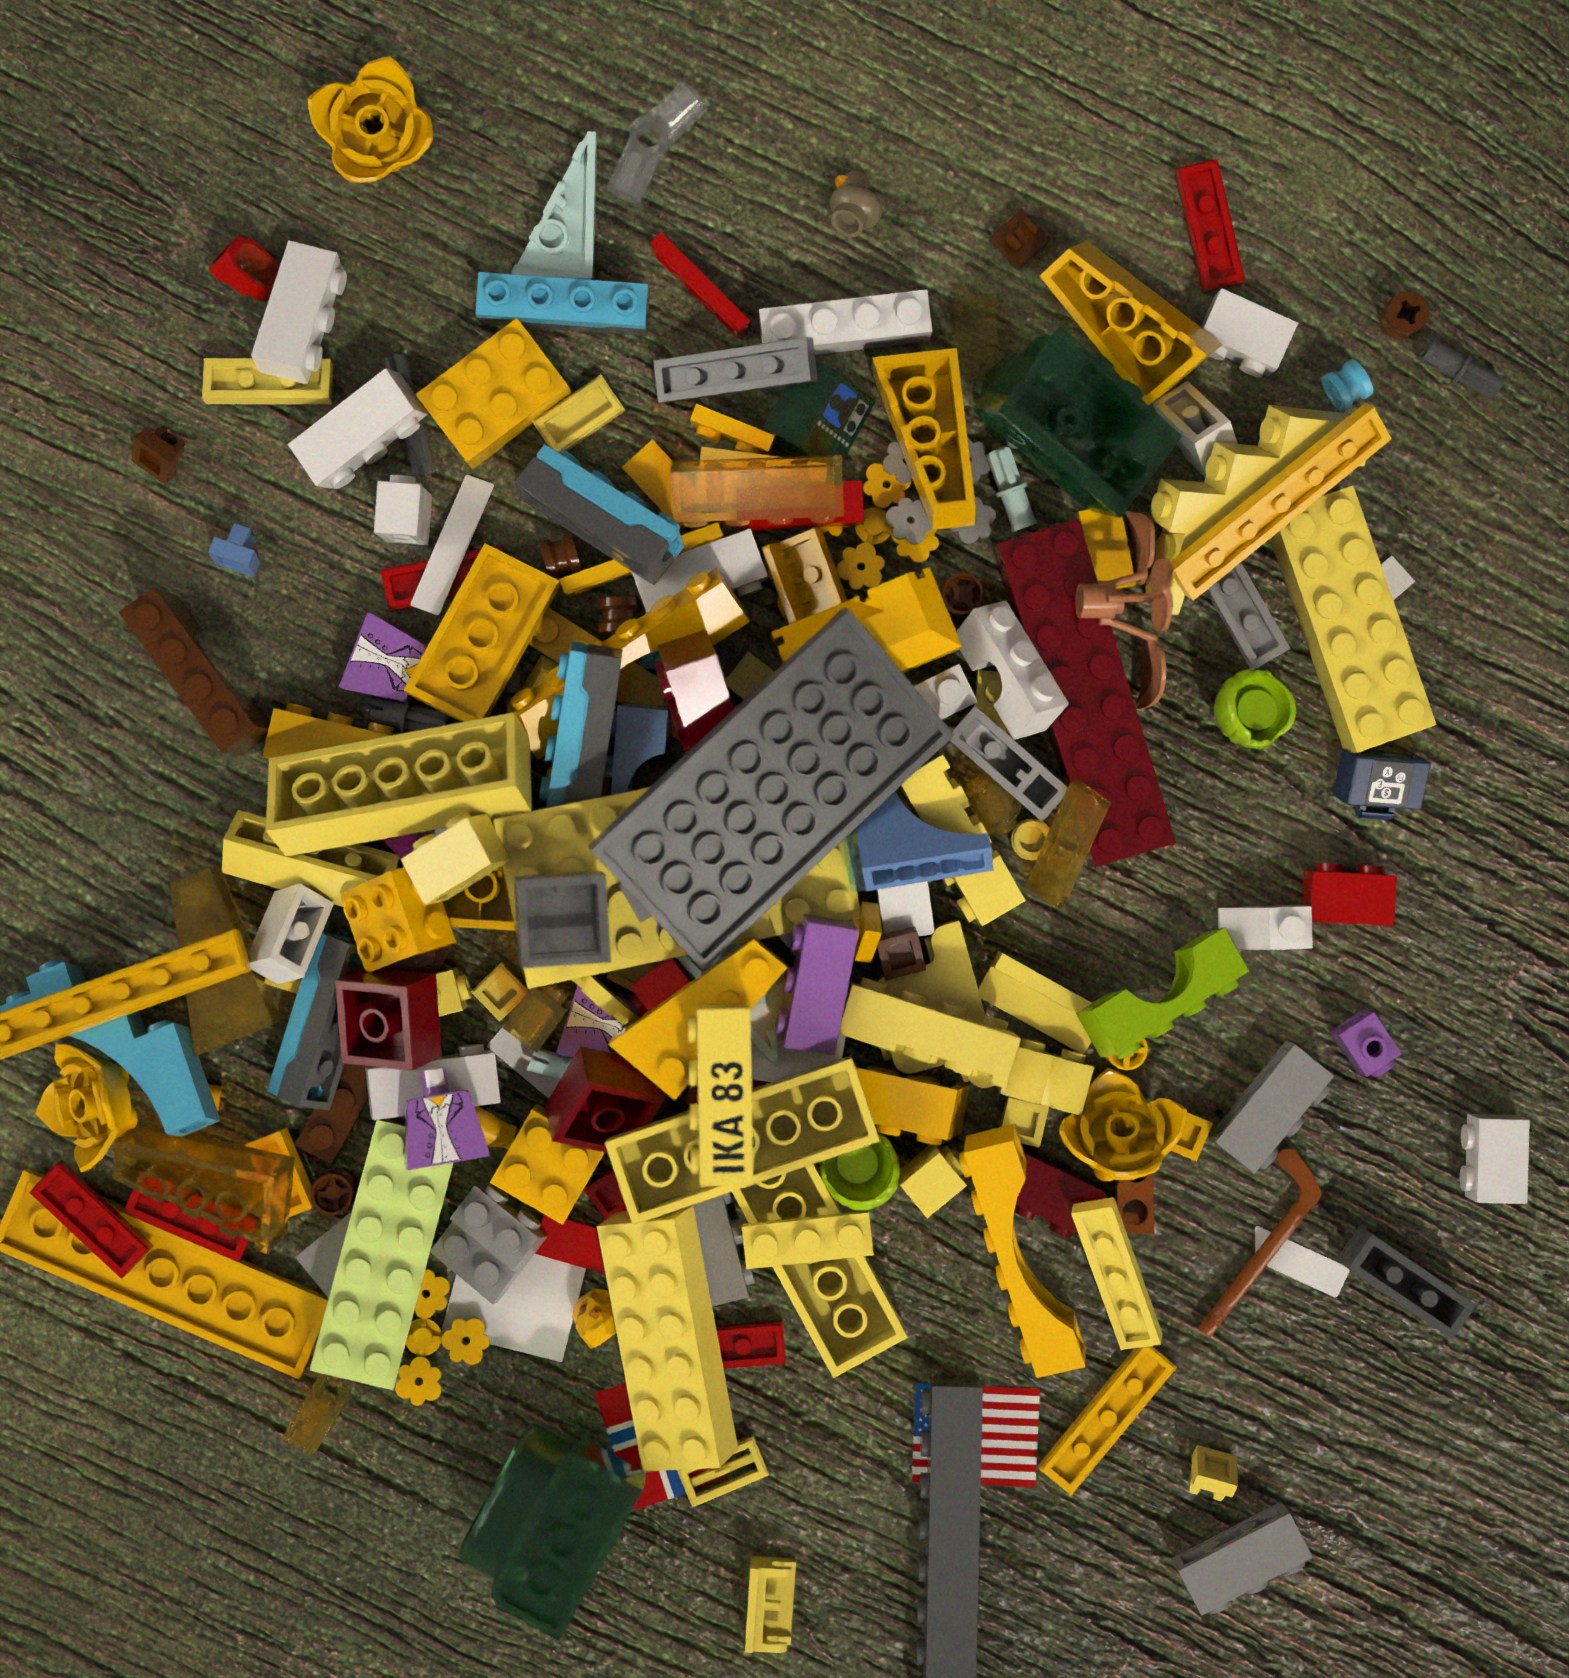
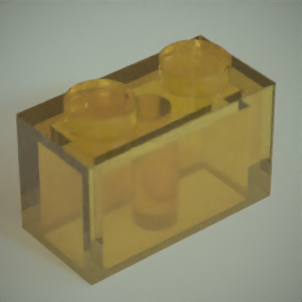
(539, 1015)

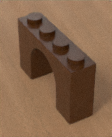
(168, 635)

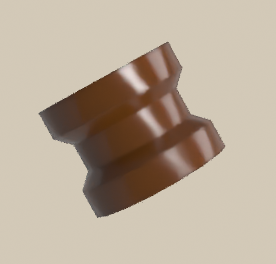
(1396, 321)
(561, 556)
(615, 612)

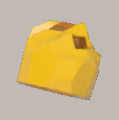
(594, 1317)

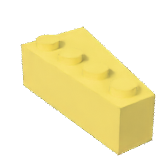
(942, 804)
(929, 1032)

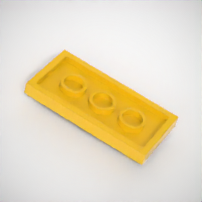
(482, 636)

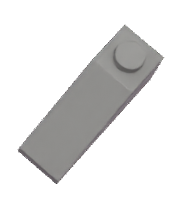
(1008, 763)

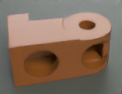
(1136, 1204)

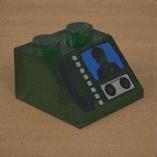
(820, 415)

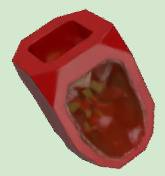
(246, 268)

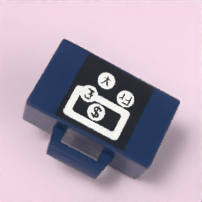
(1381, 781)

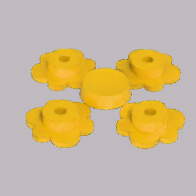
(877, 531)
(426, 1337)

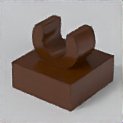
(1019, 239)
(156, 455)
(900, 953)

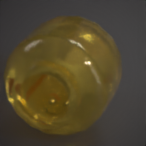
(992, 805)

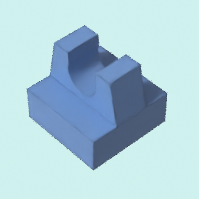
(236, 551)

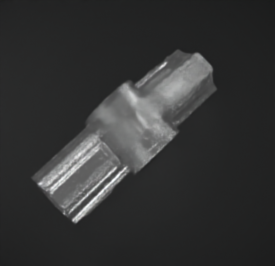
(639, 163)

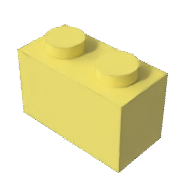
(455, 858)
(932, 1178)

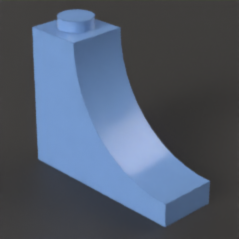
(905, 850)

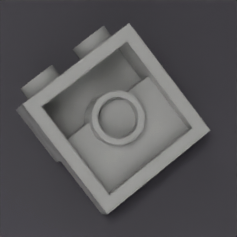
(488, 1241)

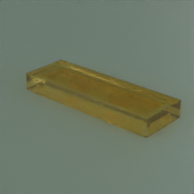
(1067, 843)

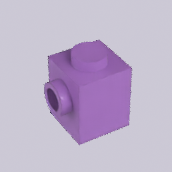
(1366, 1044)

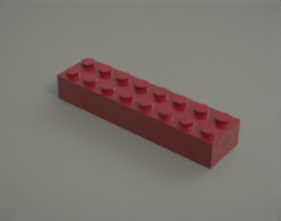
(1099, 729)

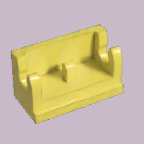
(770, 1604)

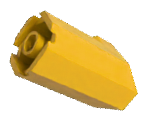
(901, 616)

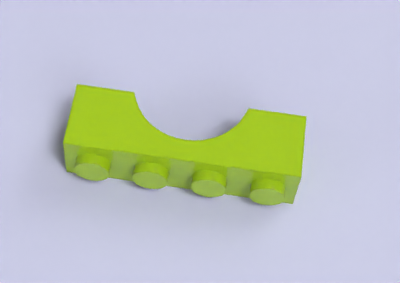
(1202, 969)

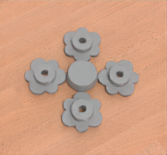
(914, 511)

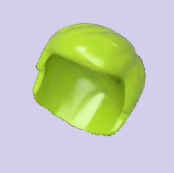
(1254, 708)
(863, 1176)

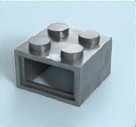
(562, 919)

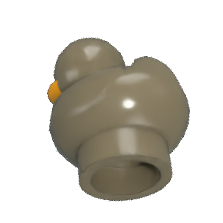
(854, 205)

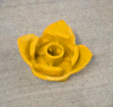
(382, 93)
(87, 1103)
(1118, 1108)

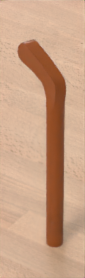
(1307, 1199)

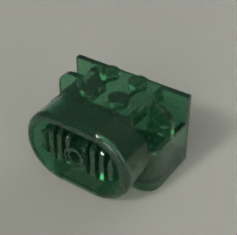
(1075, 422)
(550, 1525)

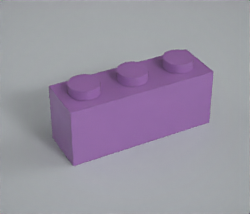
(817, 984)

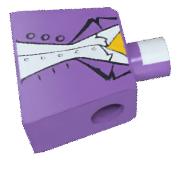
(382, 661)
(590, 1025)
(441, 1125)

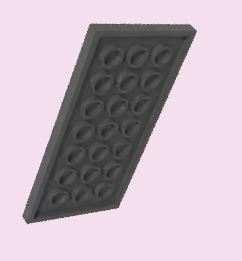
(772, 789)

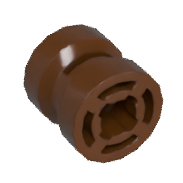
(966, 590)
(327, 1194)

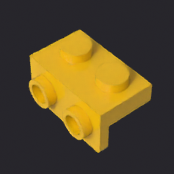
(803, 575)

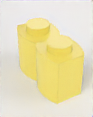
(1049, 1078)

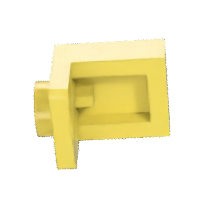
(452, 991)

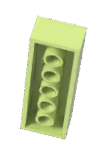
(381, 1263)

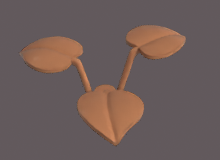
(1106, 601)

